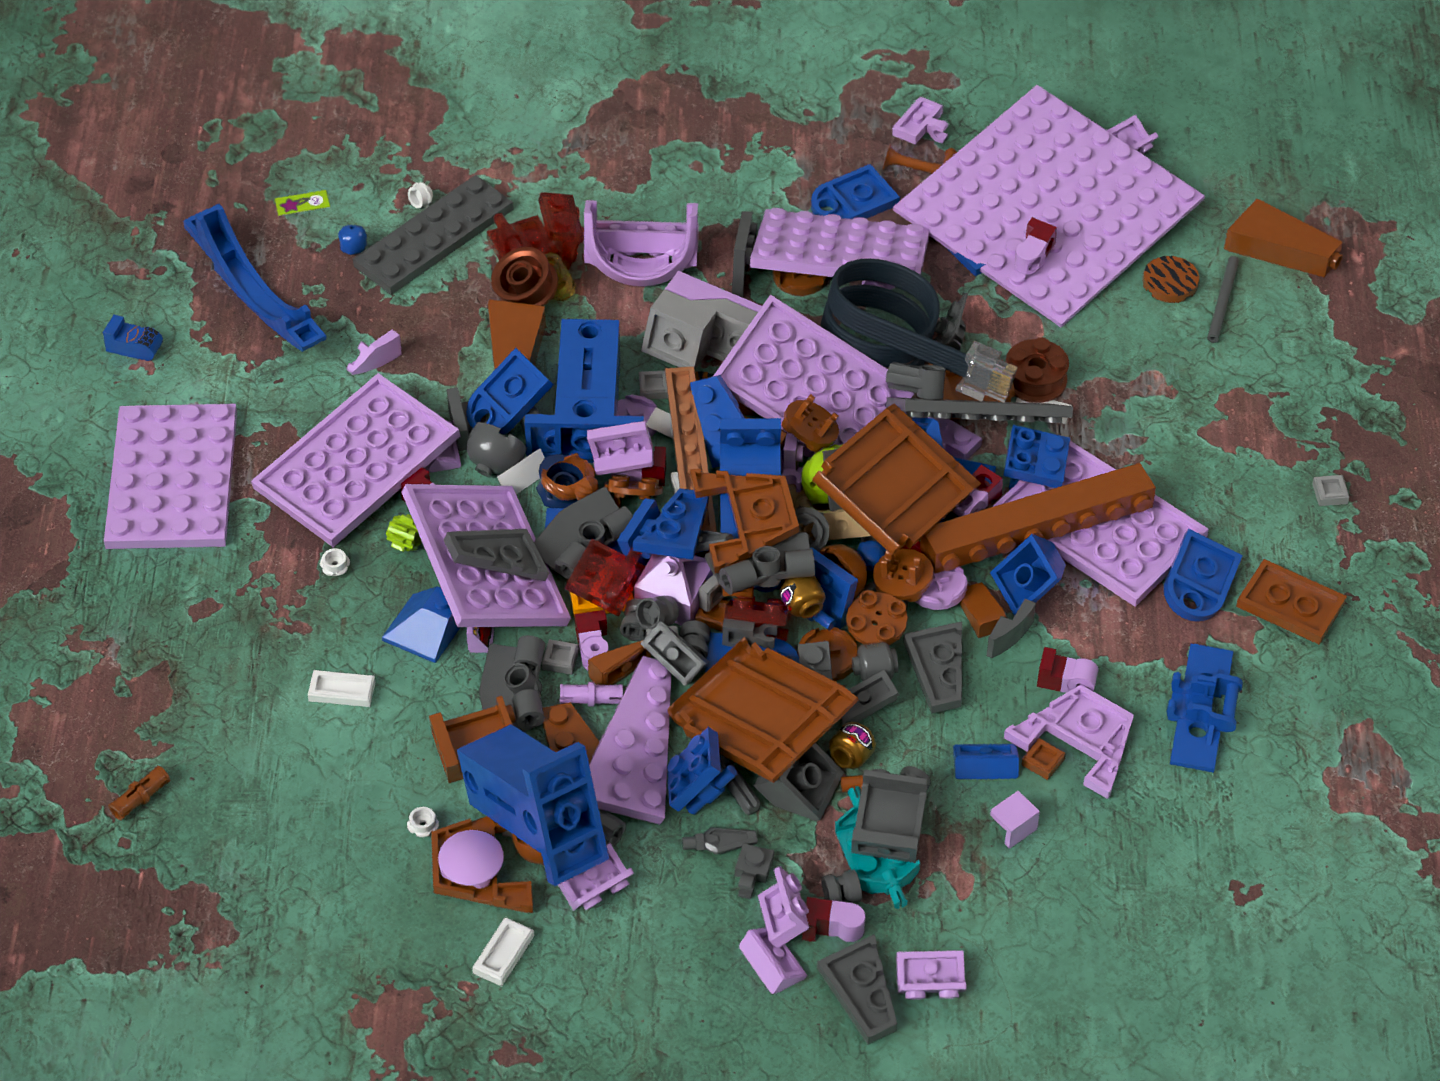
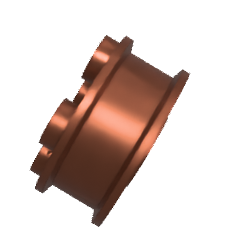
(525, 277)
(1040, 369)

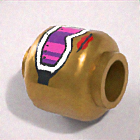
(803, 596)
(852, 745)

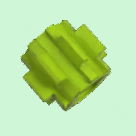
(403, 533)

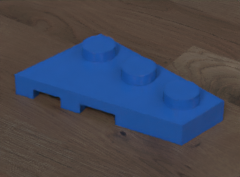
(713, 403)
(677, 527)

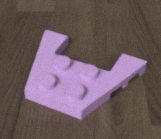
(1088, 725)

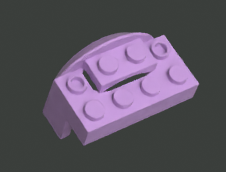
(634, 237)

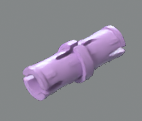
(591, 694)

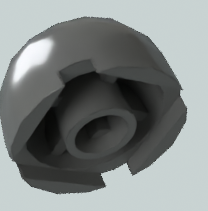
(493, 451)

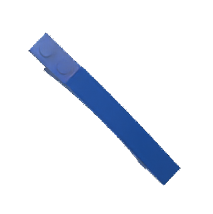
(216, 238)

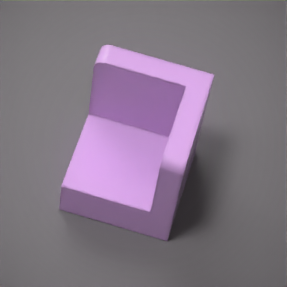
(1017, 817)

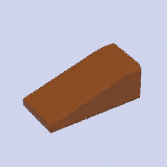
(981, 609)
(615, 664)

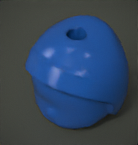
(352, 239)
(871, 553)

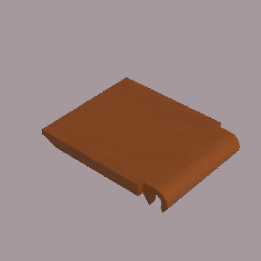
(895, 480)
(762, 708)

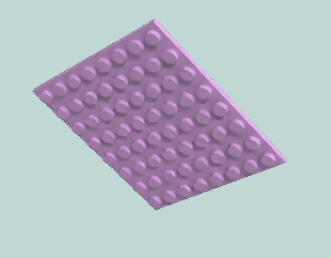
(1061, 170)

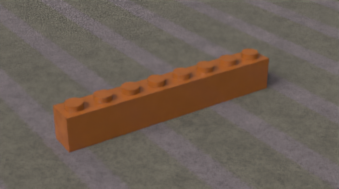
(1042, 514)

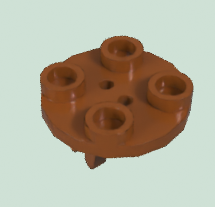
(811, 424)
(622, 486)
(915, 580)
(864, 612)

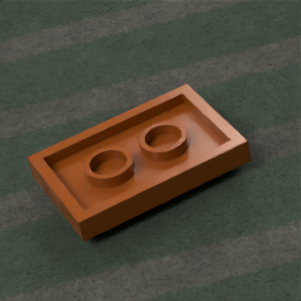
(1291, 601)

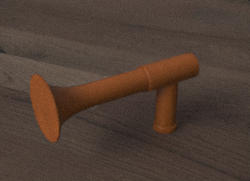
(895, 158)

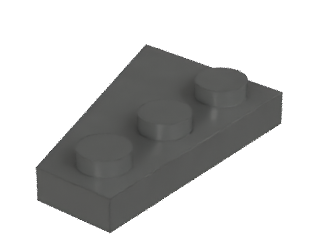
(742, 251)
(498, 550)
(938, 664)
(860, 987)

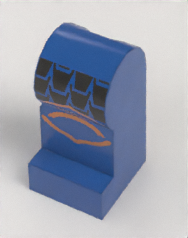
(131, 339)

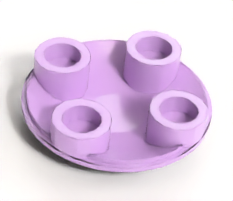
(471, 858)

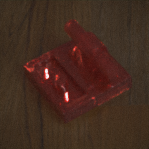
(523, 233)
(605, 576)
(770, 612)

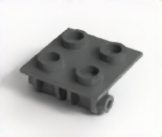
(952, 328)

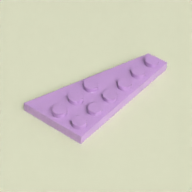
(633, 751)

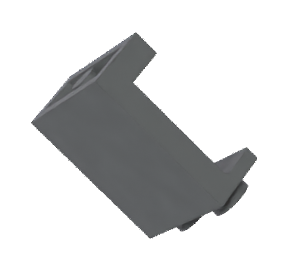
(890, 815)

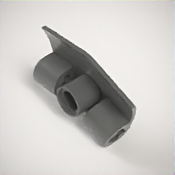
(570, 530)
(768, 565)
(514, 676)

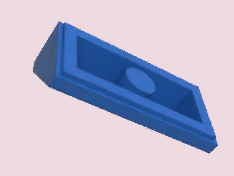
(986, 761)

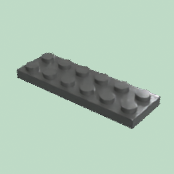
(432, 234)
(982, 410)

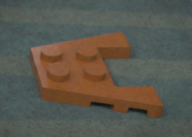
(759, 508)
(508, 895)

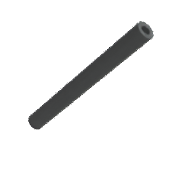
(1223, 299)

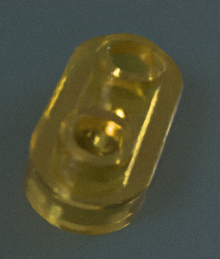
(566, 283)

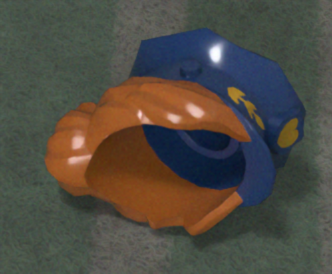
(565, 480)

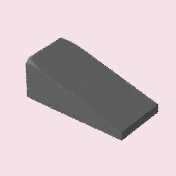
(674, 653)

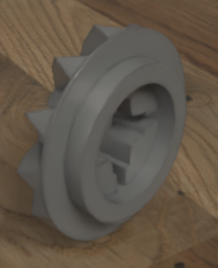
(820, 529)

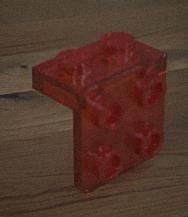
(562, 224)

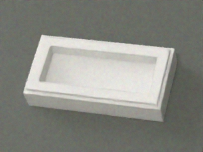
(341, 688)
(503, 951)

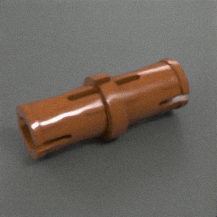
(139, 793)

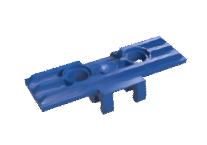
(1191, 706)

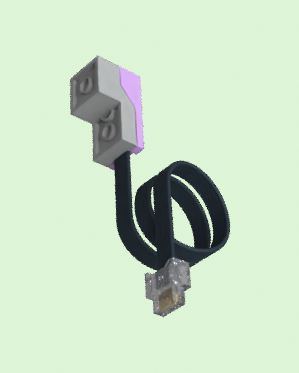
(703, 319)

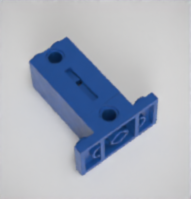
(584, 391)
(748, 448)
(538, 797)

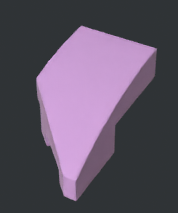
(377, 354)

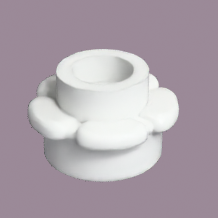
(420, 195)
(333, 557)
(419, 816)

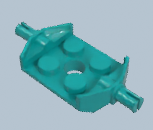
(874, 874)

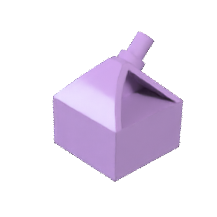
(674, 578)

